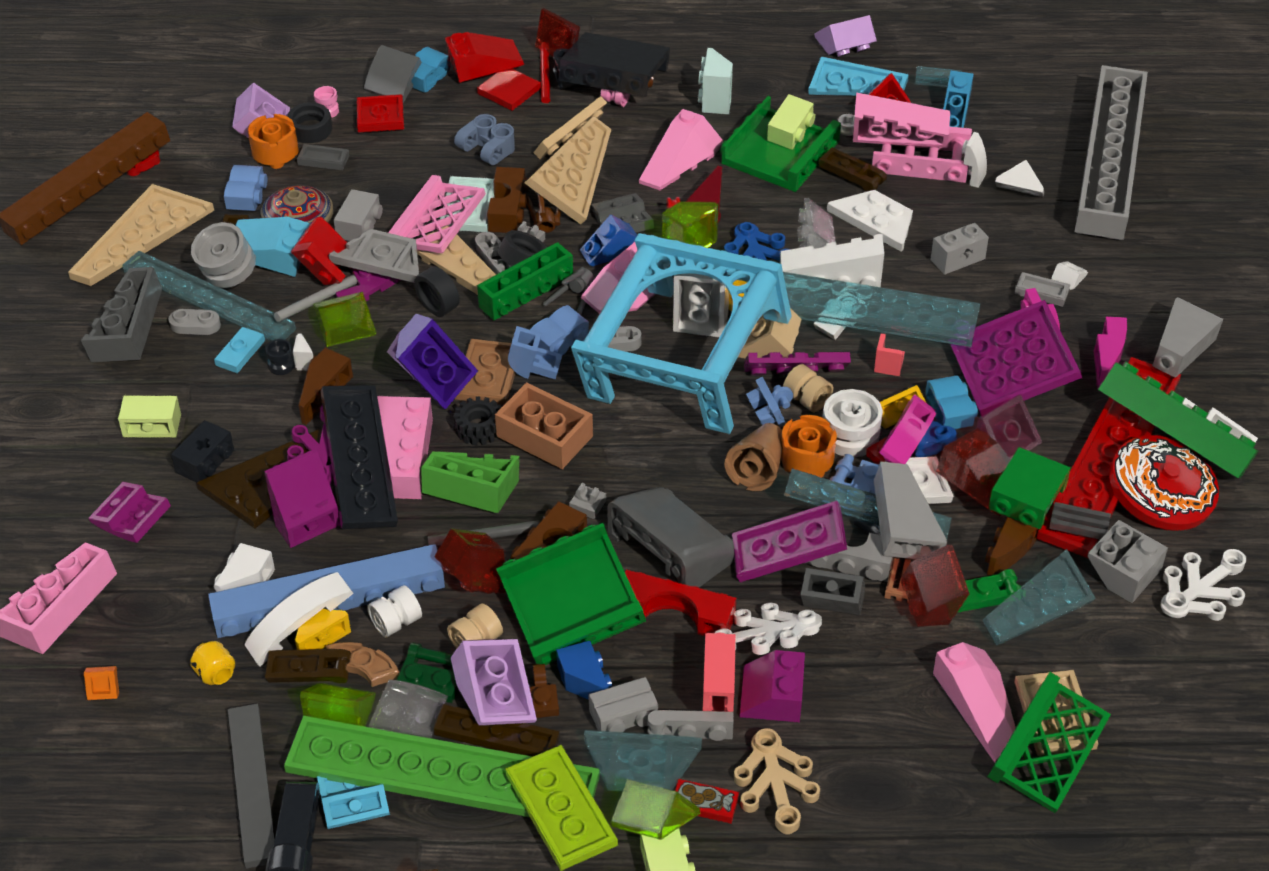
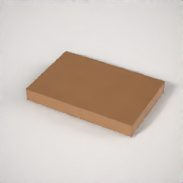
(494, 372)

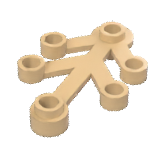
(776, 776)

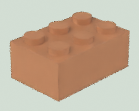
(544, 425)

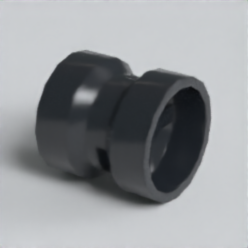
(279, 357)

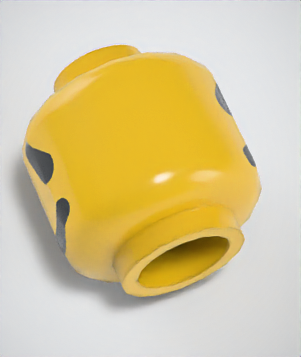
(213, 663)

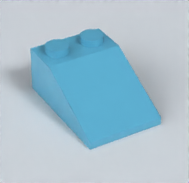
(273, 241)

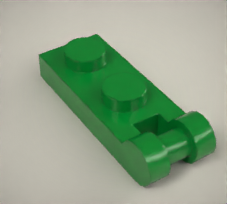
(986, 592)

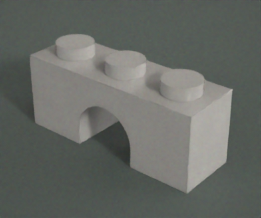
(860, 561)

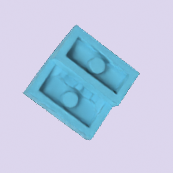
(351, 803)

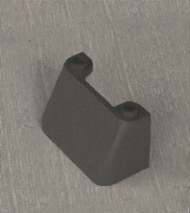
(671, 532)

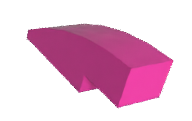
(1109, 346)

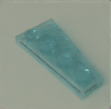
(1045, 597)

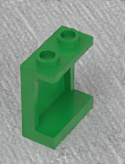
(1028, 487)

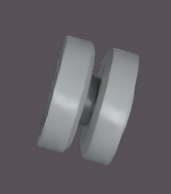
(223, 255)

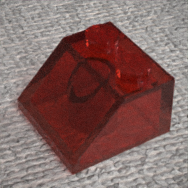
(935, 587)

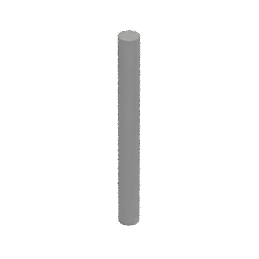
(314, 298)

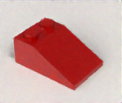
(481, 55)

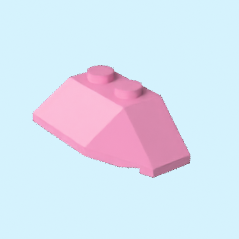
(606, 281)

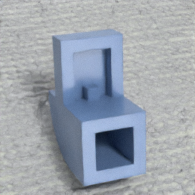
(528, 357)

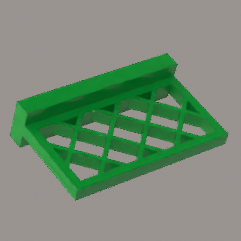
(1023, 736)

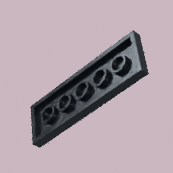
(358, 457)

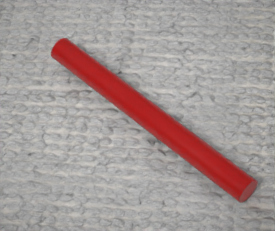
(545, 76)

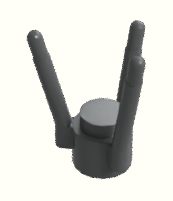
(578, 283)

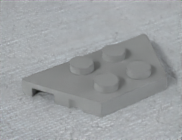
(381, 254)

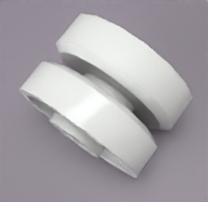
(855, 419)

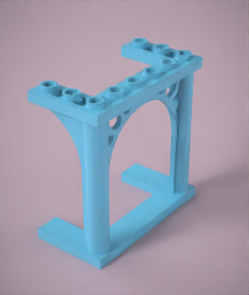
(649, 268)

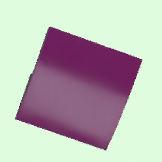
(129, 512)

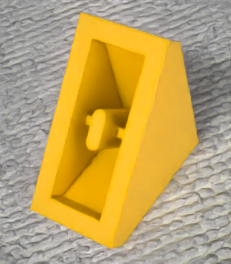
(323, 630)

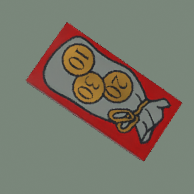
(713, 801)

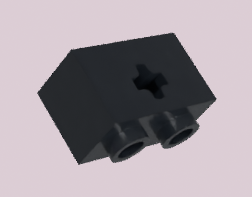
(203, 452)

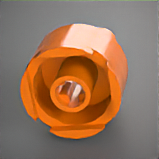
(273, 140)
(808, 445)

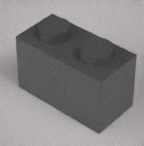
(833, 591)

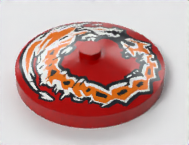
(1163, 482)

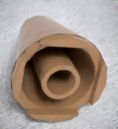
(756, 458)

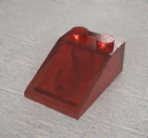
(974, 465)

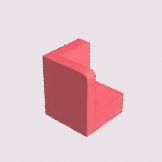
(888, 360)

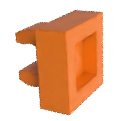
(101, 683)

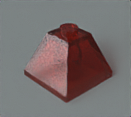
(555, 32)

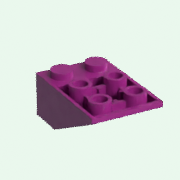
(301, 498)

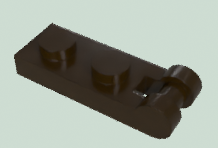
(852, 169)
(307, 665)

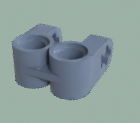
(484, 131)

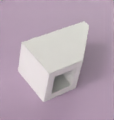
(245, 567)

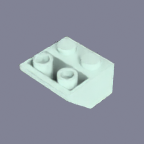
(715, 83)

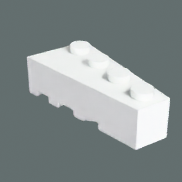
(849, 262)

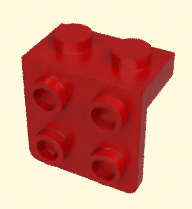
(314, 251)

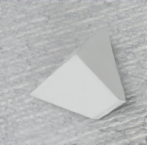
(1021, 179)

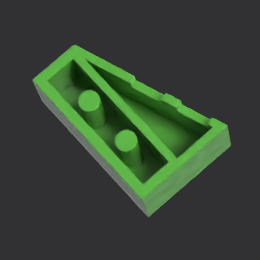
(470, 481)

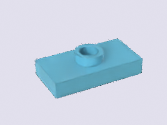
(239, 350)

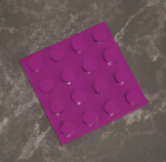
(1016, 357)

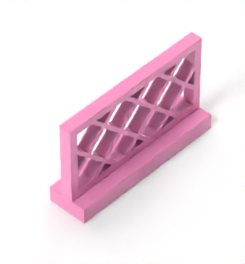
(422, 211)

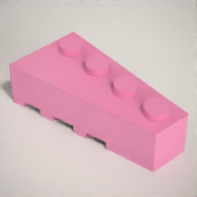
(899, 123)
(407, 439)
(56, 598)

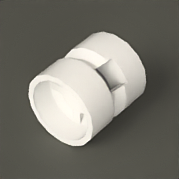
(396, 610)

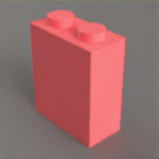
(719, 672)

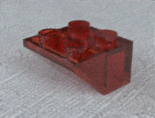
(472, 560)

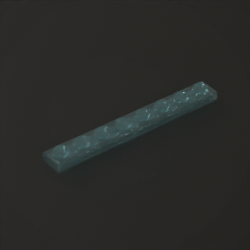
(214, 298)

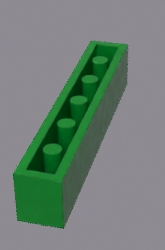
(1178, 419)

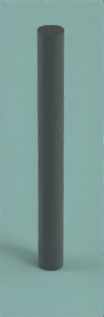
(493, 532)

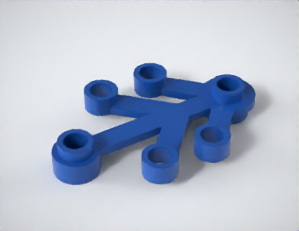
(749, 234)

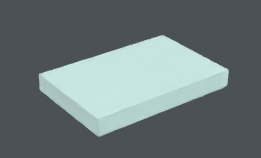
(478, 219)

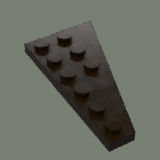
(244, 486)

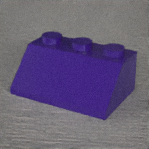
(433, 359)

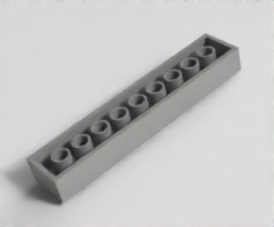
(1111, 153)

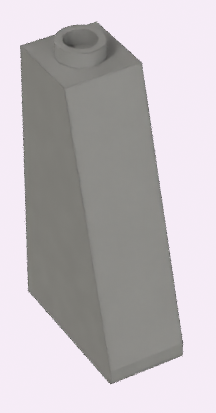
(1185, 337)
(904, 515)

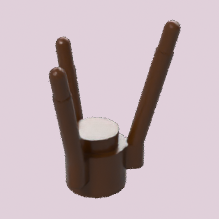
(545, 217)

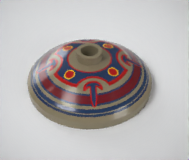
(298, 202)

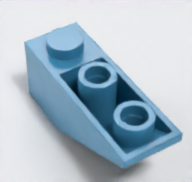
(958, 97)

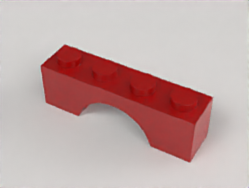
(707, 608)

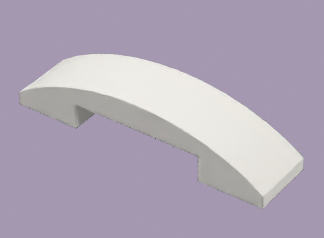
(294, 612)

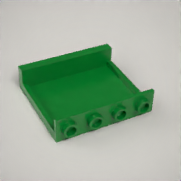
(753, 154)
(570, 593)

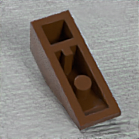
(325, 369)

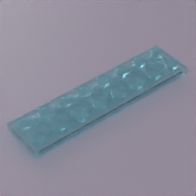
(882, 309)

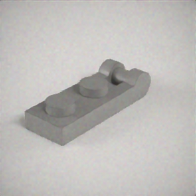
(698, 724)

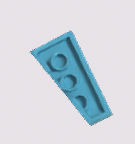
(848, 78)

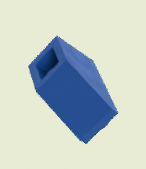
(608, 241)
(582, 669)

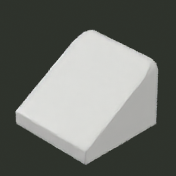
(1069, 273)
(302, 353)

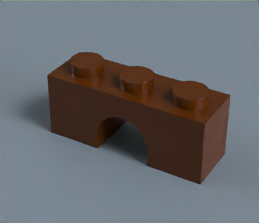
(509, 198)
(556, 523)

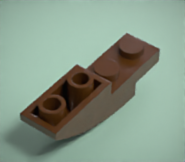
(1011, 545)

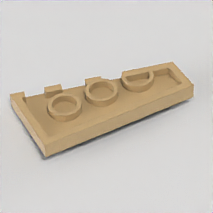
(459, 262)

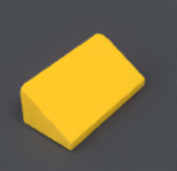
(895, 405)

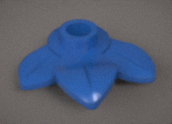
(935, 439)

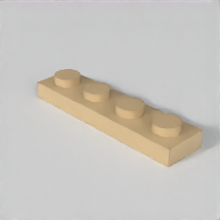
(564, 133)

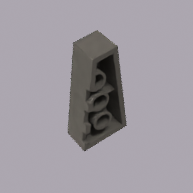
(126, 319)

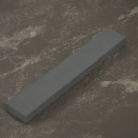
(251, 784)

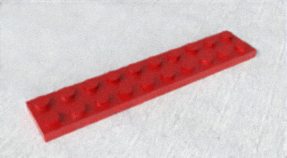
(1089, 477)

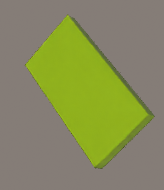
(561, 807)

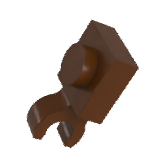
(543, 695)

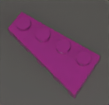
(775, 362)

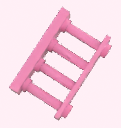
(927, 167)

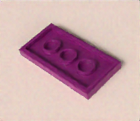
(789, 541)

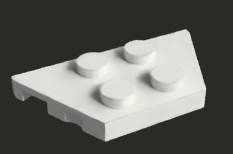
(875, 215)

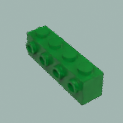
(525, 281)

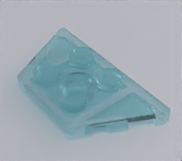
(641, 757)

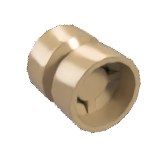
(808, 387)
(479, 625)

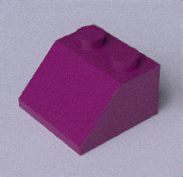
(773, 687)

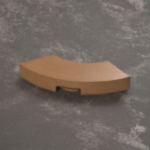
(368, 663)

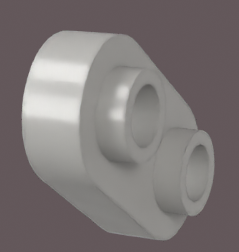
(194, 321)

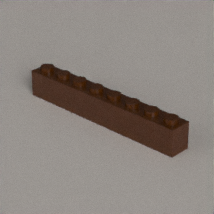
(83, 178)

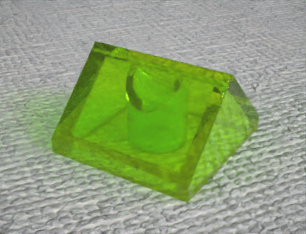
(337, 703)
(652, 810)

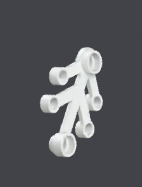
(1179, 604)
(767, 632)

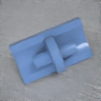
(779, 398)

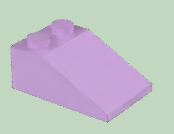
(493, 681)

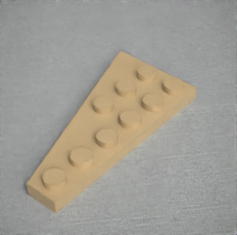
(573, 171)
(147, 223)

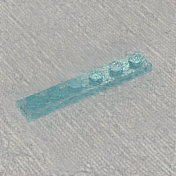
(851, 500)

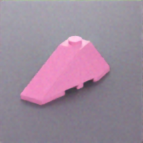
(682, 148)
(977, 693)

